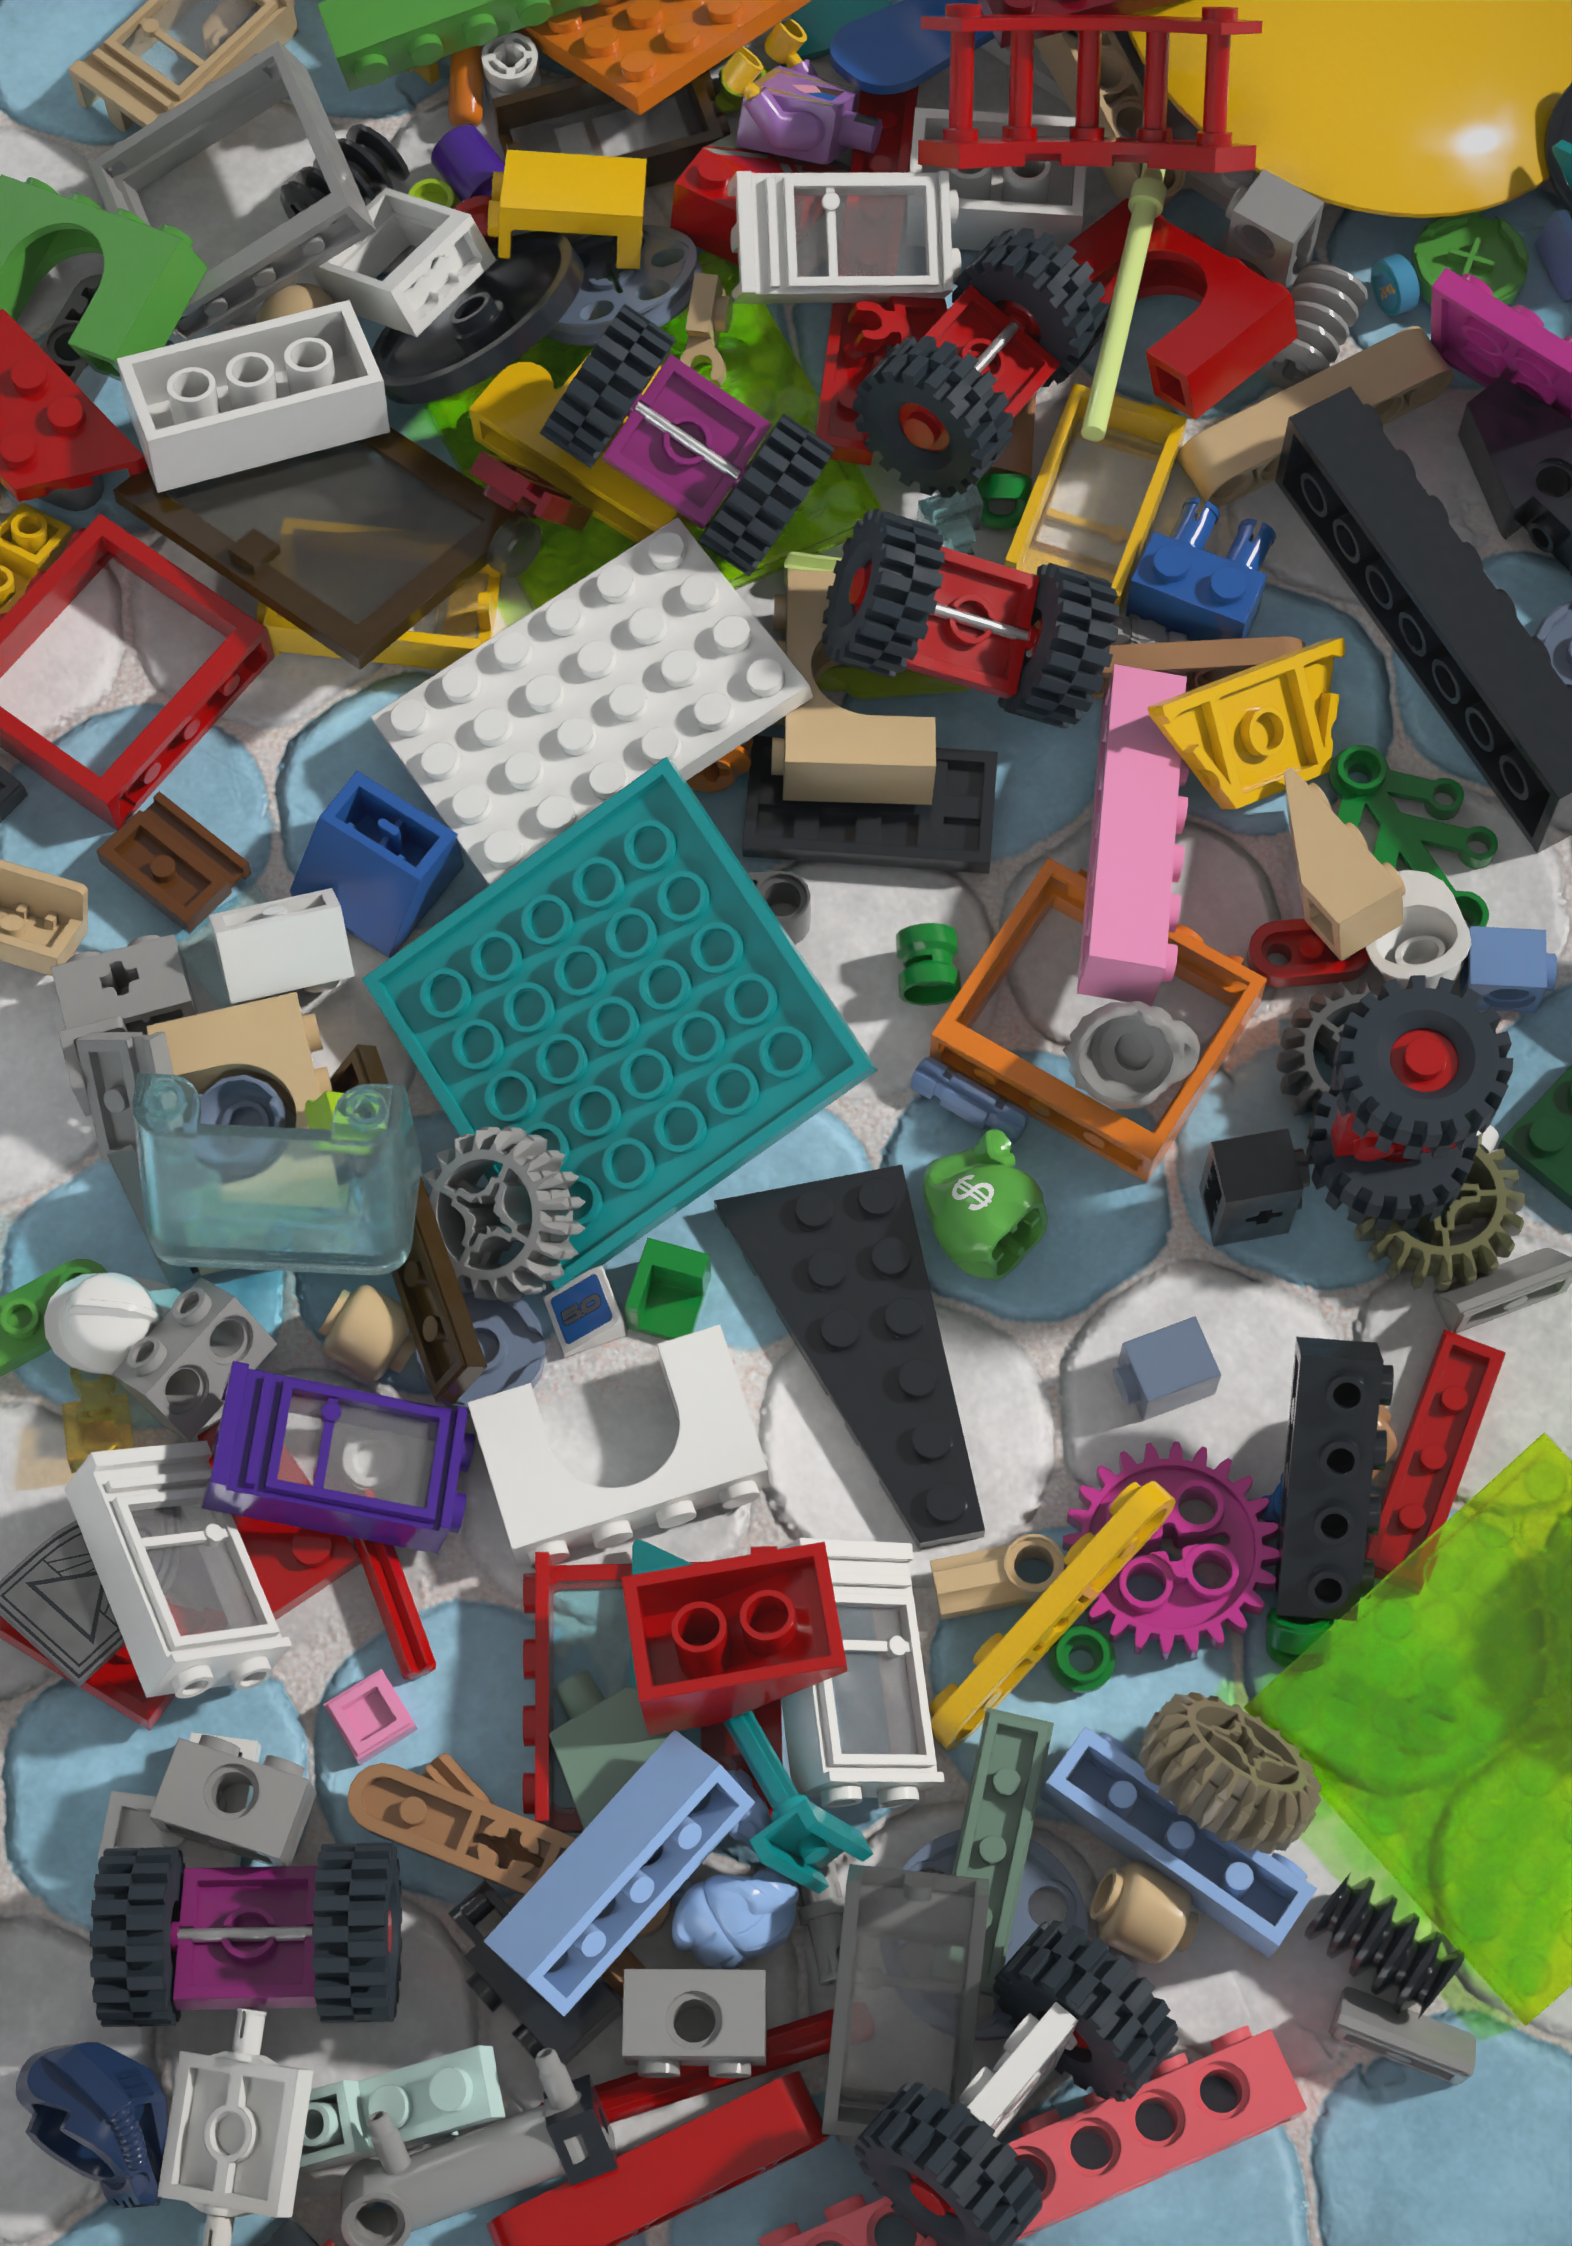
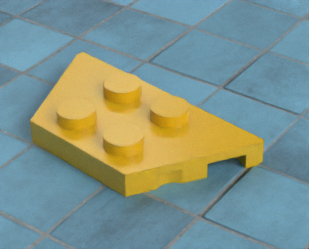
(1257, 725)

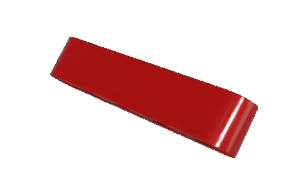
(672, 2171)

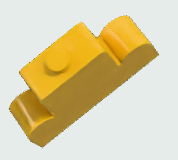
(509, 423)

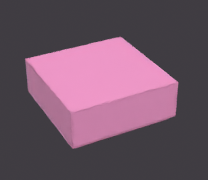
(370, 1717)

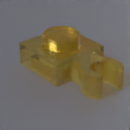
(96, 1421)

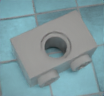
(263, 1830)
(659, 1996)

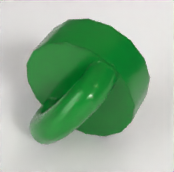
(1004, 488)
(1292, 1635)

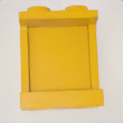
(570, 197)

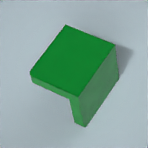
(667, 1290)

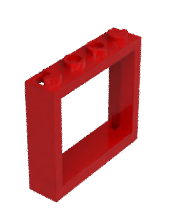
(183, 719)

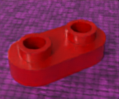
(1306, 955)

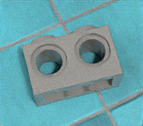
(1272, 228)
(193, 1357)

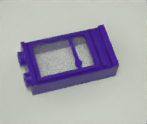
(338, 1460)

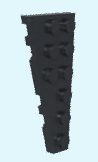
(861, 1310)

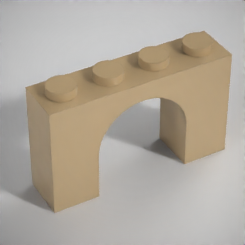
(831, 750)
(253, 1039)

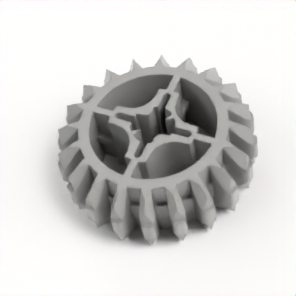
(520, 1204)

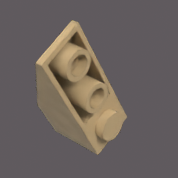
(1341, 884)

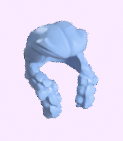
(734, 1914)

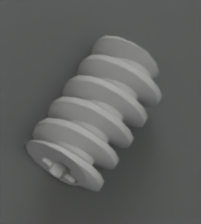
(1323, 311)

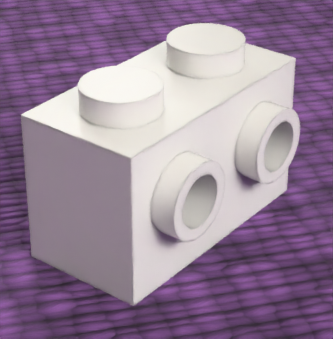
(282, 947)

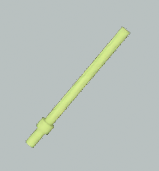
(1145, 204)

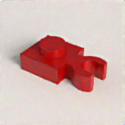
(896, 321)

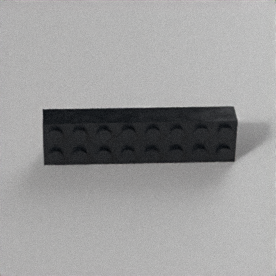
(1435, 608)

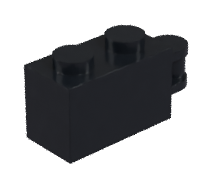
(499, 1984)

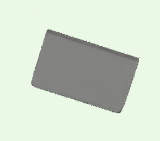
(1506, 1290)
(1404, 2038)

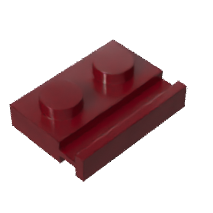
(523, 490)

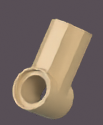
(989, 1578)

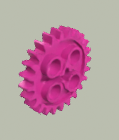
(1185, 1607)

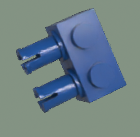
(1196, 589)

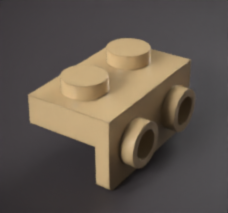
(40, 917)

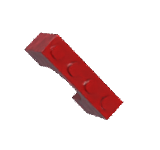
(1229, 335)

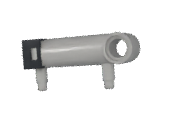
(422, 2188)

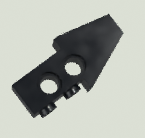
(1515, 453)

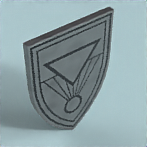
(62, 1606)

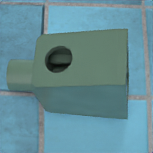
(600, 1742)

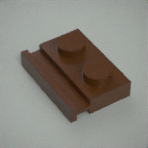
(173, 862)

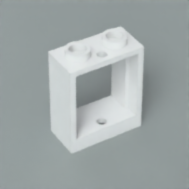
(429, 280)

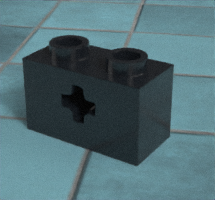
(1253, 1186)

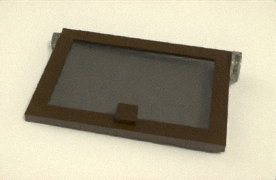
(343, 537)

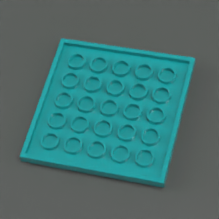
(625, 1012)

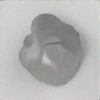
(1130, 1054)

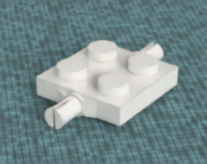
(235, 2132)

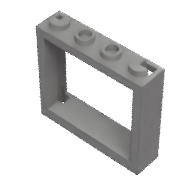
(200, 122)

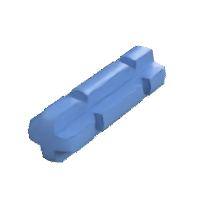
(968, 1099)

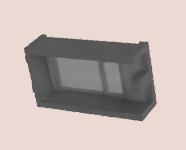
(903, 1991)

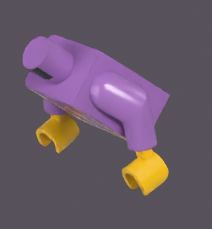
(794, 109)

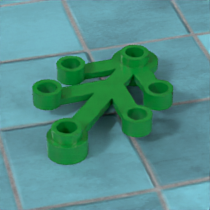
(1406, 833)

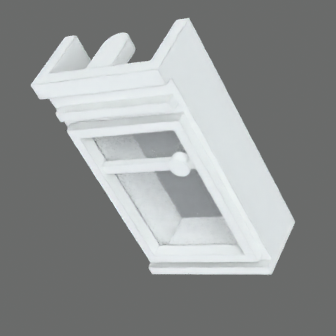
(843, 236)
(174, 1571)
(872, 1724)

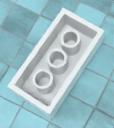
(254, 395)

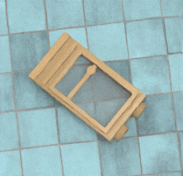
(174, 52)

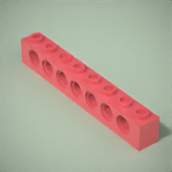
(1263, 2101)

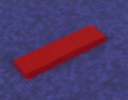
(1434, 1448)

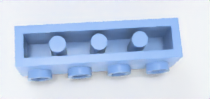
(619, 1872)
(1238, 1888)

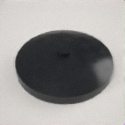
(486, 325)

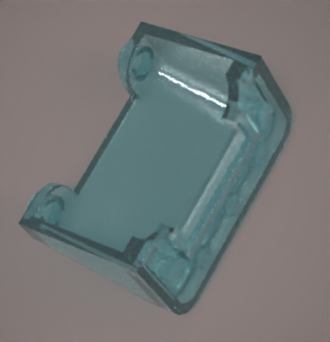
(278, 1193)

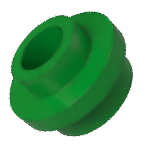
(1089, 1640)

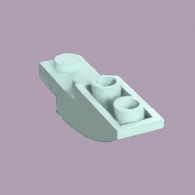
(422, 2100)

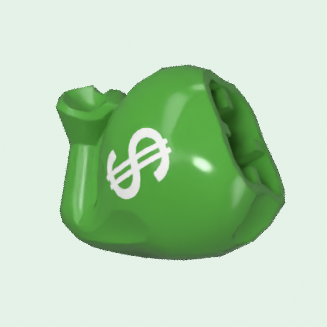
(984, 1207)

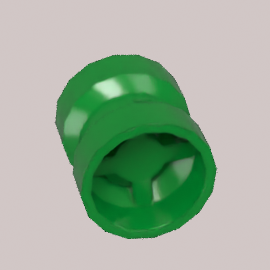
(928, 964)

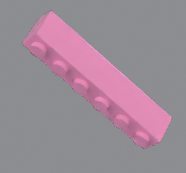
(1133, 844)

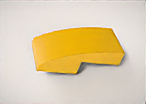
(27, 545)

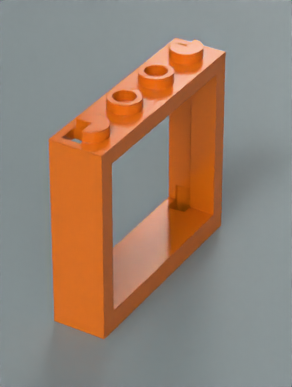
(1052, 1099)

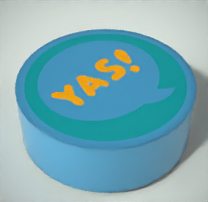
(1395, 285)

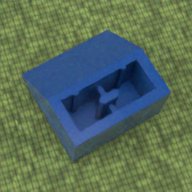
(380, 861)

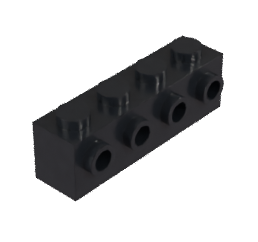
(1329, 1477)

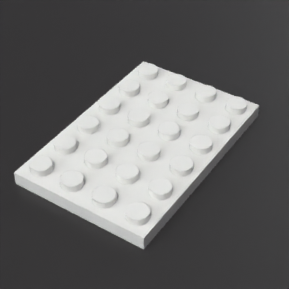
(589, 697)

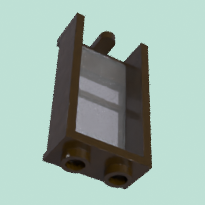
(585, 121)

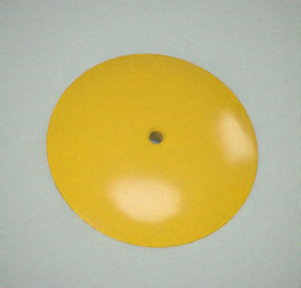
(1387, 98)

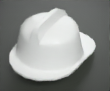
(1429, 941)
(101, 1317)

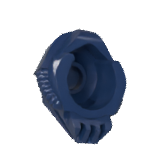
(98, 2118)

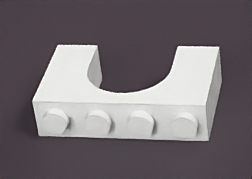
(711, 1463)

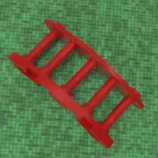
(1086, 141)

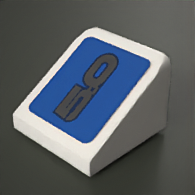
(585, 1312)

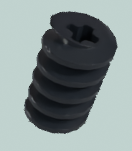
(369, 159)
(1384, 1945)

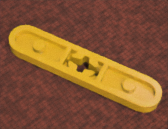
(1090, 1568)

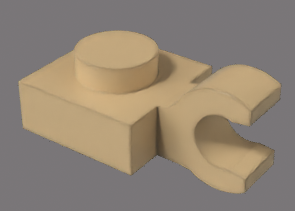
(707, 316)

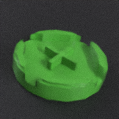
(1474, 247)

